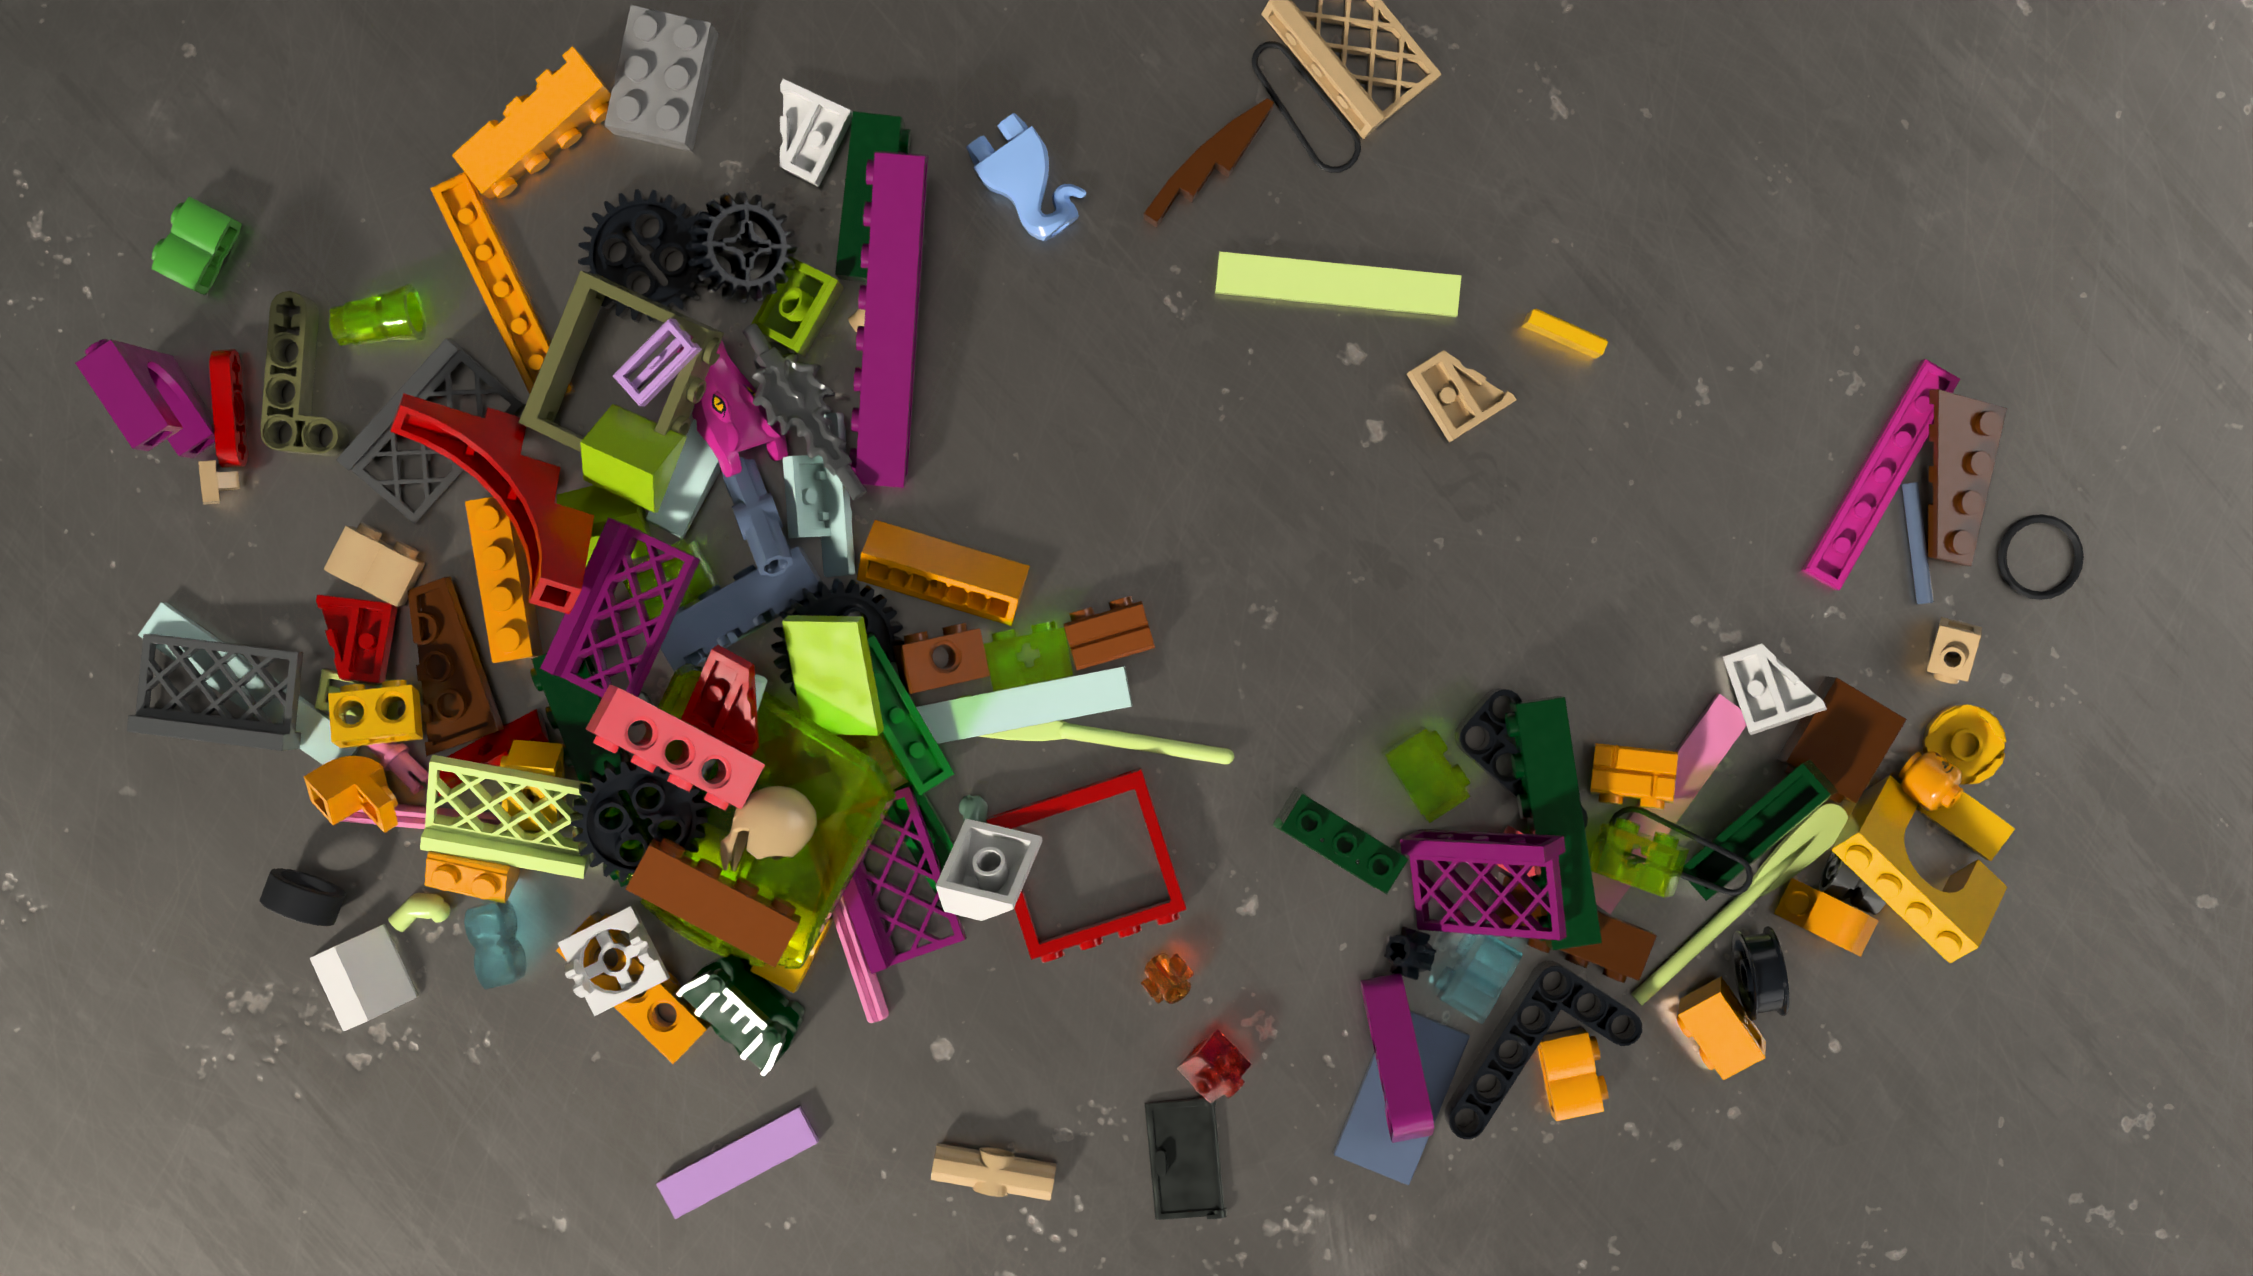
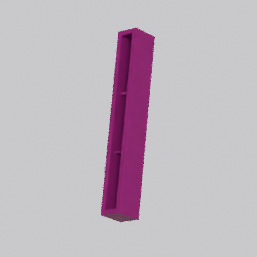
(891, 317)

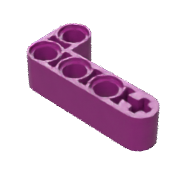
(1397, 1058)

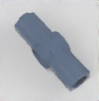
(758, 519)

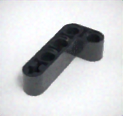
(1495, 742)

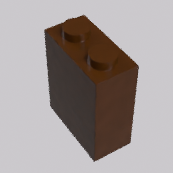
(1843, 740)

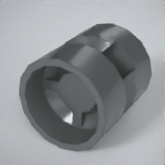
(1844, 883)

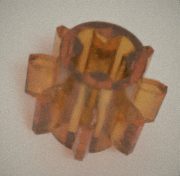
(1167, 978)

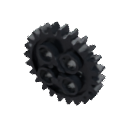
(670, 237)
(842, 602)
(605, 835)

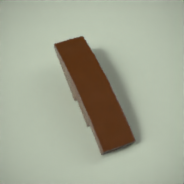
(1218, 153)

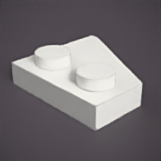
(810, 132)
(1768, 690)

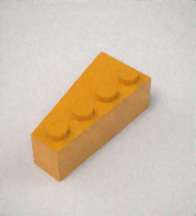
(535, 127)

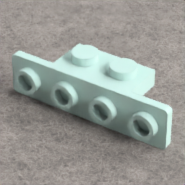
(821, 506)

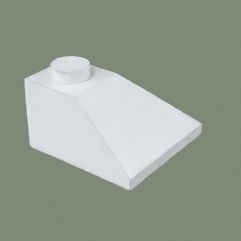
(986, 870)

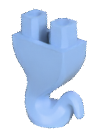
(1021, 174)

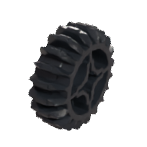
(741, 231)

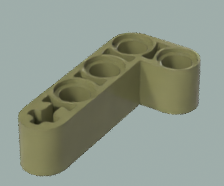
(300, 373)

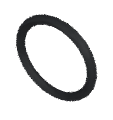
(2078, 563)

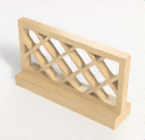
(1331, 72)

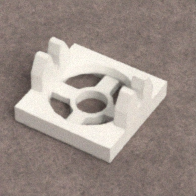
(641, 945)

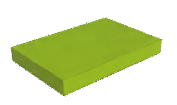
(834, 673)

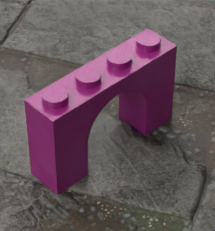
(148, 397)

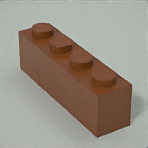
(714, 902)

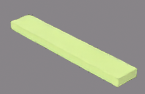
(1338, 284)

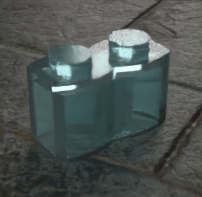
(498, 953)
(1478, 975)

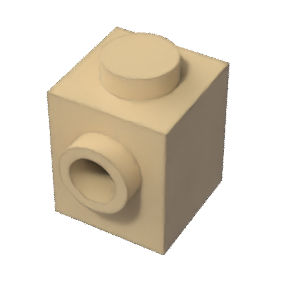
(1956, 637)

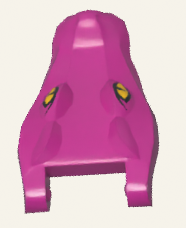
(731, 420)

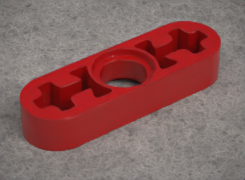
(228, 408)

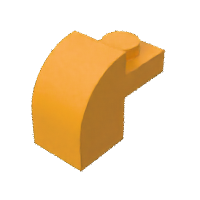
(351, 785)
(1826, 917)

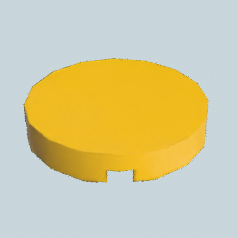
(1968, 739)

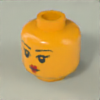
(1931, 781)

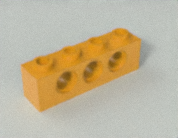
(642, 1010)

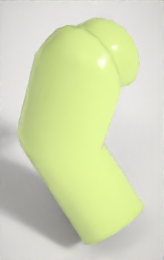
(420, 906)

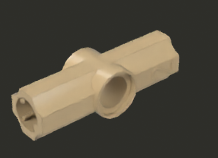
(993, 1171)

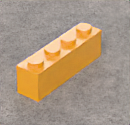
(503, 583)

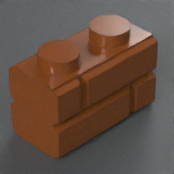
(1108, 634)

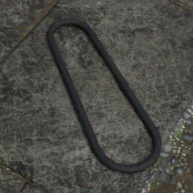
(1323, 96)
(1746, 885)

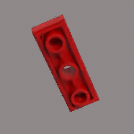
(493, 746)

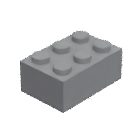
(661, 78)

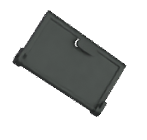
(1189, 1174)

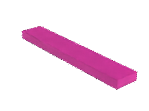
(1878, 477)

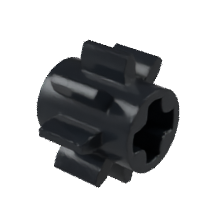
(1410, 953)

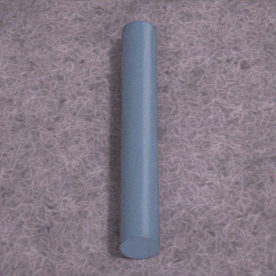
(1917, 543)

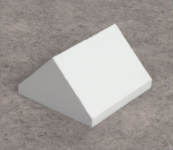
(364, 977)

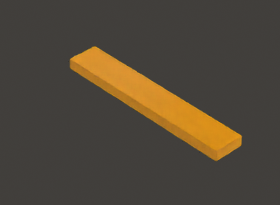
(495, 275)

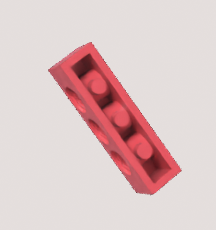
(736, 770)

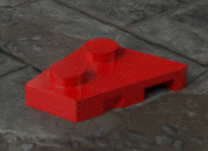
(359, 636)
(726, 701)

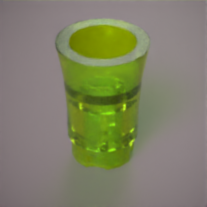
(379, 318)

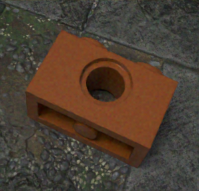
(965, 658)

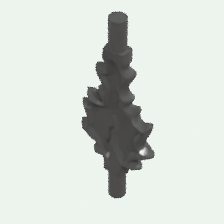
(797, 399)

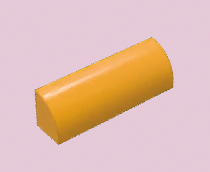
(942, 572)

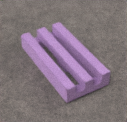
(681, 339)

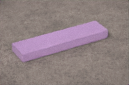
(737, 1162)

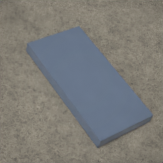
(1366, 1133)

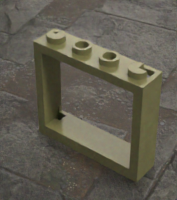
(569, 344)

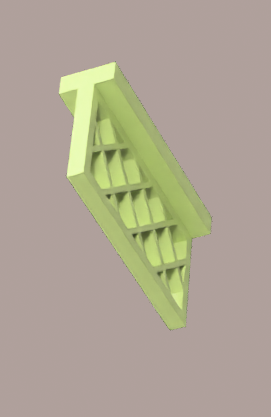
(507, 841)

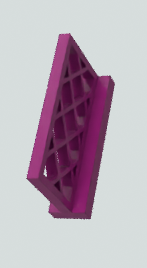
(600, 581)
(1490, 849)
(863, 903)

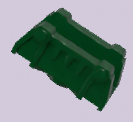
(744, 1010)

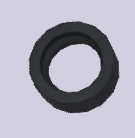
(302, 897)

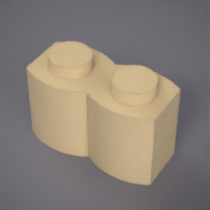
(374, 564)

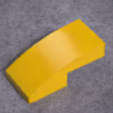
(1972, 825)

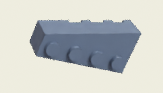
(736, 610)

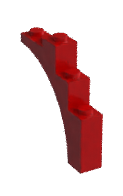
(526, 488)

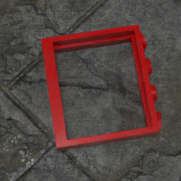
(1125, 924)

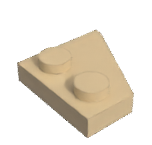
(1456, 395)

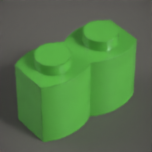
(195, 245)

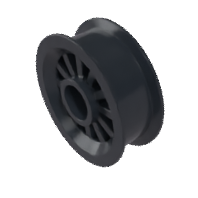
(1760, 973)

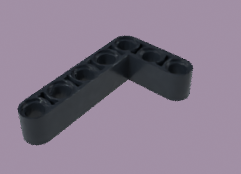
(1528, 1038)

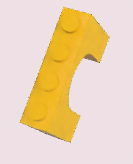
(1876, 851)

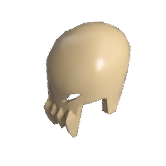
(774, 823)

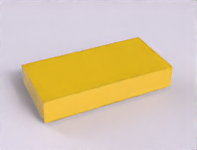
(1565, 333)

